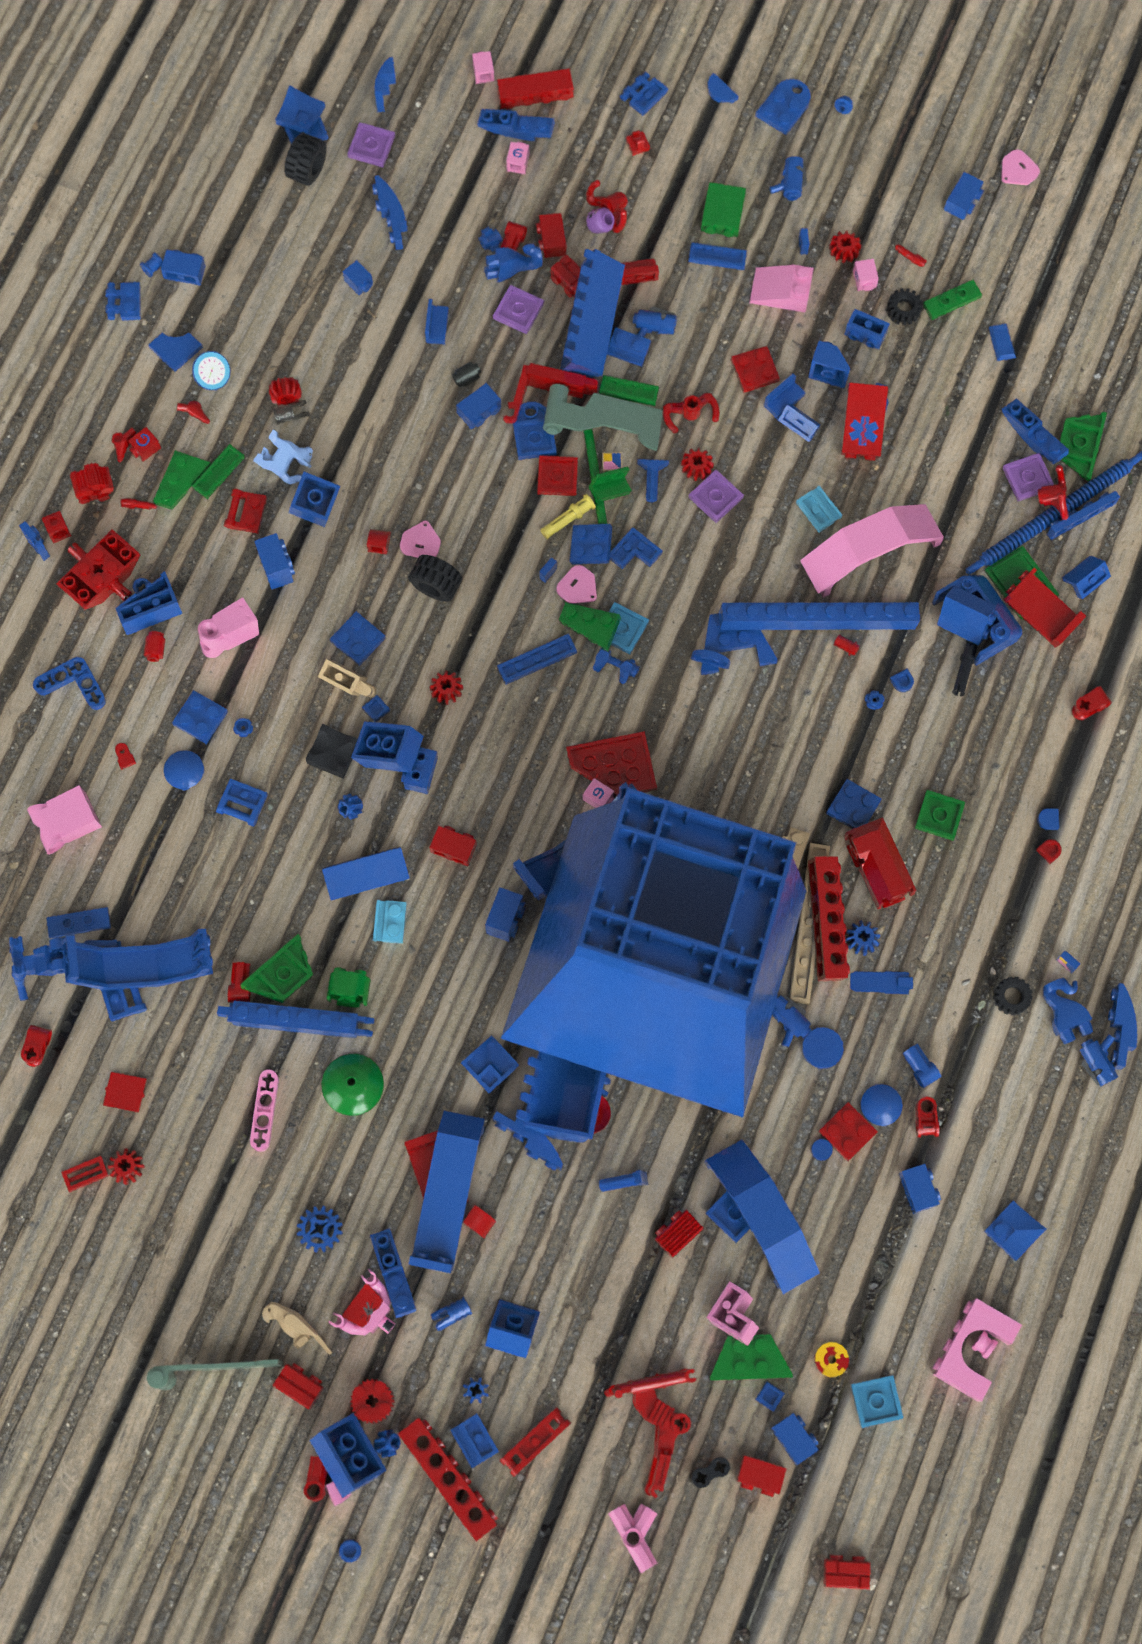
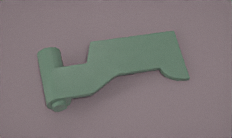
(599, 412)
(165, 1379)

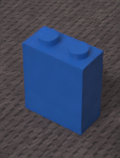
(967, 615)

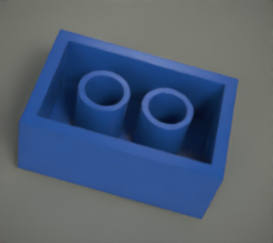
(387, 746)
(348, 1455)

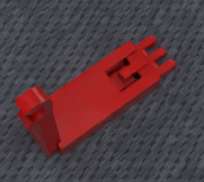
(542, 378)

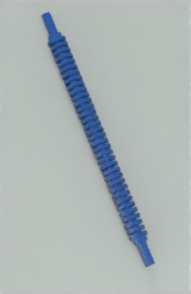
(1046, 518)

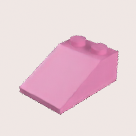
(782, 287)

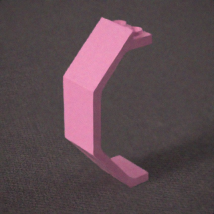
(868, 540)

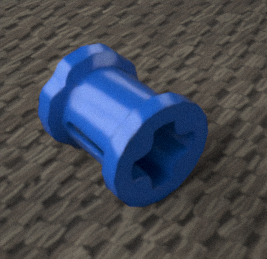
(151, 265)

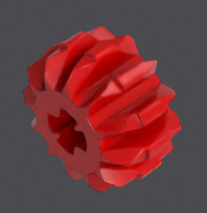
(845, 246)
(284, 391)
(697, 457)
(449, 693)
(121, 1173)

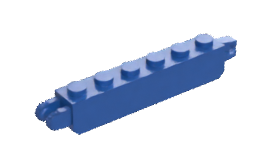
(295, 1019)

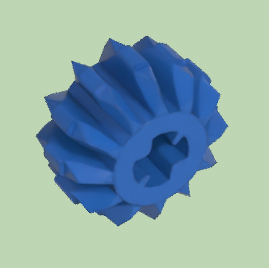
(857, 942)

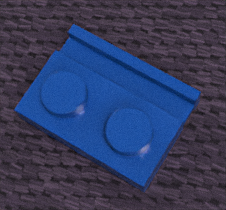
(628, 347)
(35, 540)
(474, 1441)

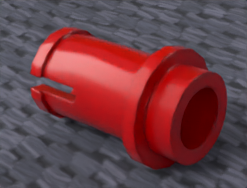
(847, 645)

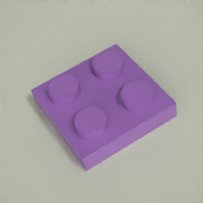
(371, 144)
(518, 309)
(1027, 476)
(716, 496)

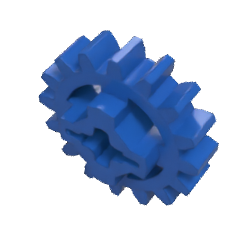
(311, 1235)

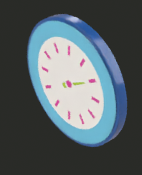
(211, 370)

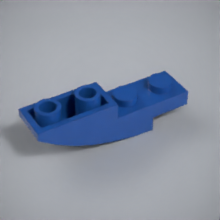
(512, 125)
(391, 210)
(1033, 433)
(1124, 1018)
(537, 1143)
(393, 1273)

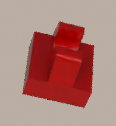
(637, 142)

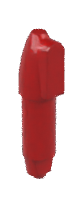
(914, 258)
(133, 503)

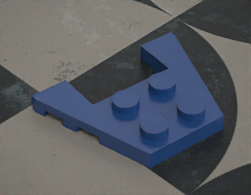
(730, 640)

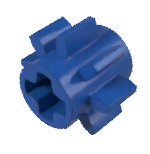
(490, 239)
(350, 806)
(470, 1393)
(387, 1443)

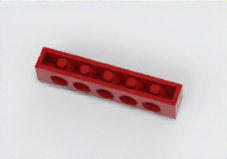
(821, 926)
(410, 1437)

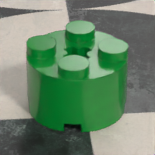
(348, 988)

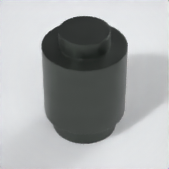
(466, 374)

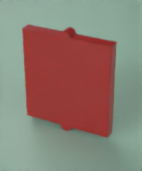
(124, 1092)

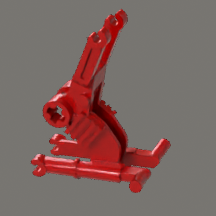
(660, 1415)

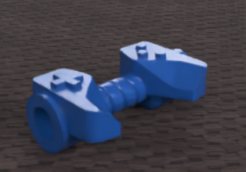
(627, 668)

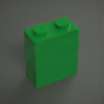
(723, 209)

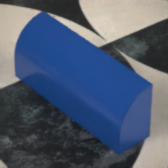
(365, 873)

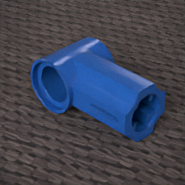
(924, 1070)

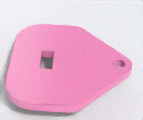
(1014, 172)
(421, 536)
(582, 590)

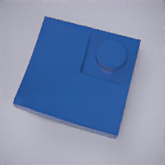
(299, 111)
(490, 1064)
(1014, 1230)

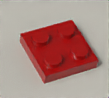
(755, 369)
(557, 475)
(848, 1131)

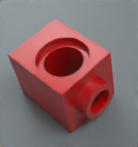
(56, 527)

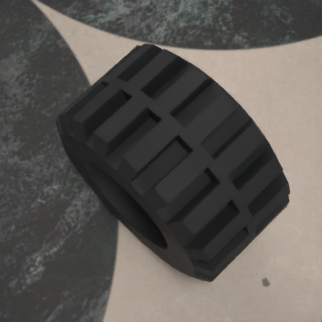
(305, 159)
(435, 578)

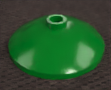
(363, 1094)

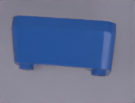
(1005, 629)

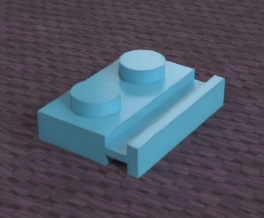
(819, 509)
(389, 921)

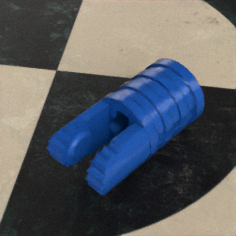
(456, 1311)

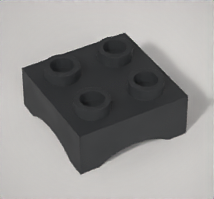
(332, 751)

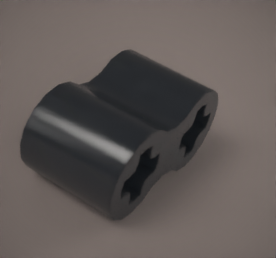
(710, 1472)

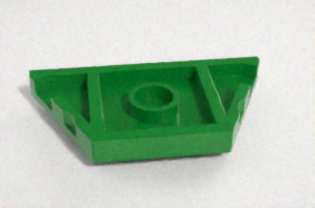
(1083, 440)
(281, 973)
(756, 1361)

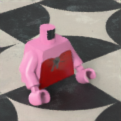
(367, 1309)

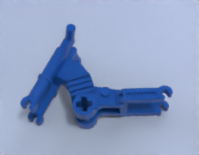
(45, 961)

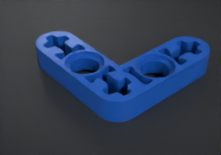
(78, 676)

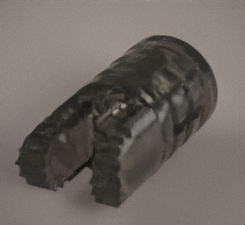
(286, 413)

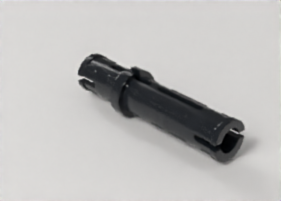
(967, 659)

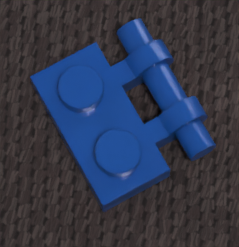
(646, 97)
(129, 301)

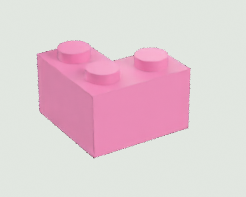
(729, 1314)

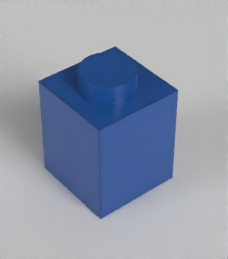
(358, 278)

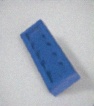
(717, 256)
(78, 922)

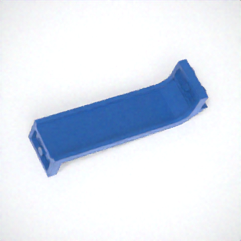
(447, 1192)

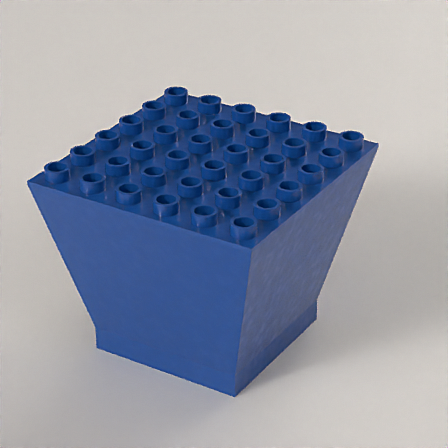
(661, 949)

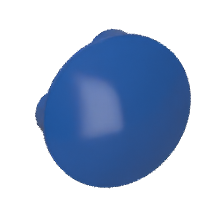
(183, 769)
(881, 1105)

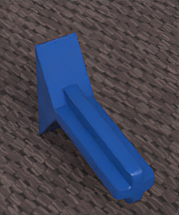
(652, 468)
(634, 1179)

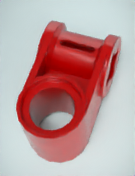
(1091, 703)
(36, 1042)
(926, 1119)

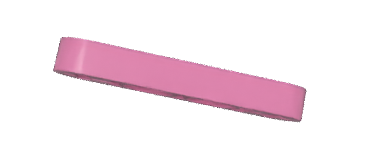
(264, 1110)

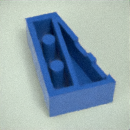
(149, 606)

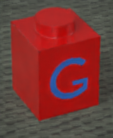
(144, 444)

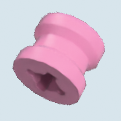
(984, 1345)

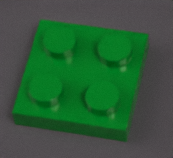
(940, 815)

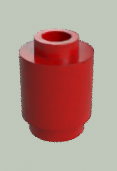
(154, 646)

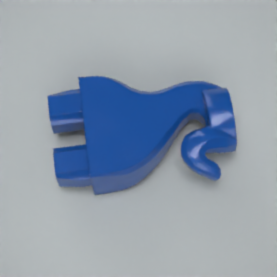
(508, 262)
(1067, 1013)

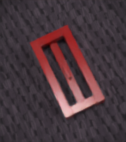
(68, 1181)

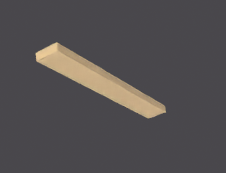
(805, 947)

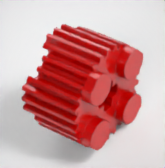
(92, 483)
(361, 1395)

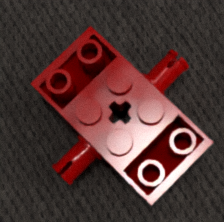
(111, 557)

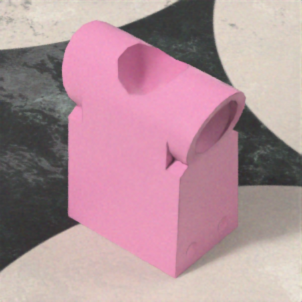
(227, 629)
(64, 819)

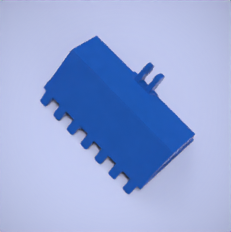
(592, 314)
(562, 1098)

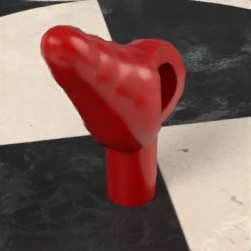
(195, 410)
(121, 442)

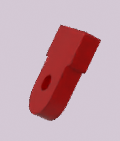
(124, 759)

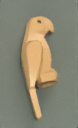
(293, 1325)

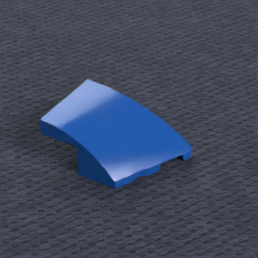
(384, 77)

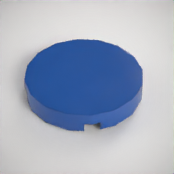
(822, 1048)

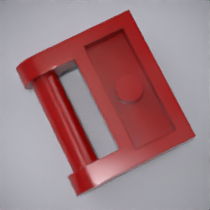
(251, 514)

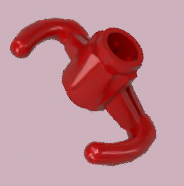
(615, 203)
(690, 409)
(1055, 494)

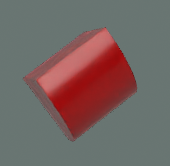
(378, 541)
(479, 1221)

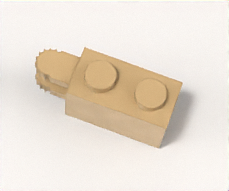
(346, 679)

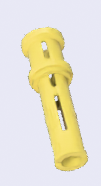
(574, 512)

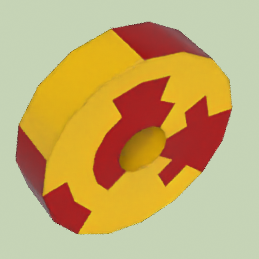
(841, 1359)

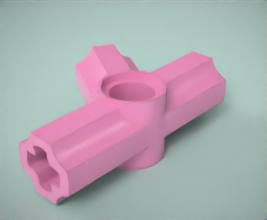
(640, 1525)

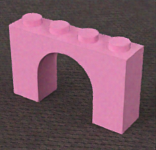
(952, 1366)

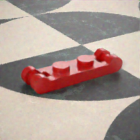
(535, 1442)

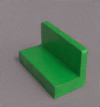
(610, 485)

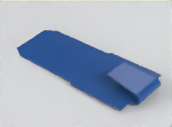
(882, 982)

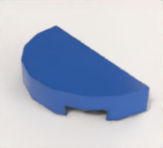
(720, 91)
(711, 658)

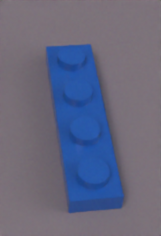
(1088, 511)
(537, 659)

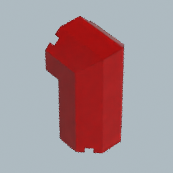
(879, 863)

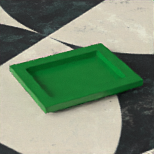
(1009, 568)

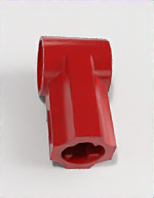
(514, 235)
(239, 974)
(316, 1476)

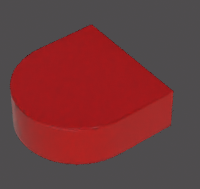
(1050, 850)

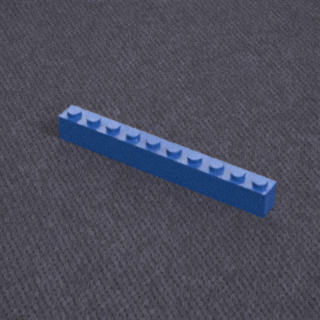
(819, 616)

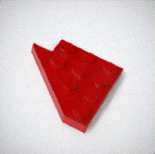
(615, 762)

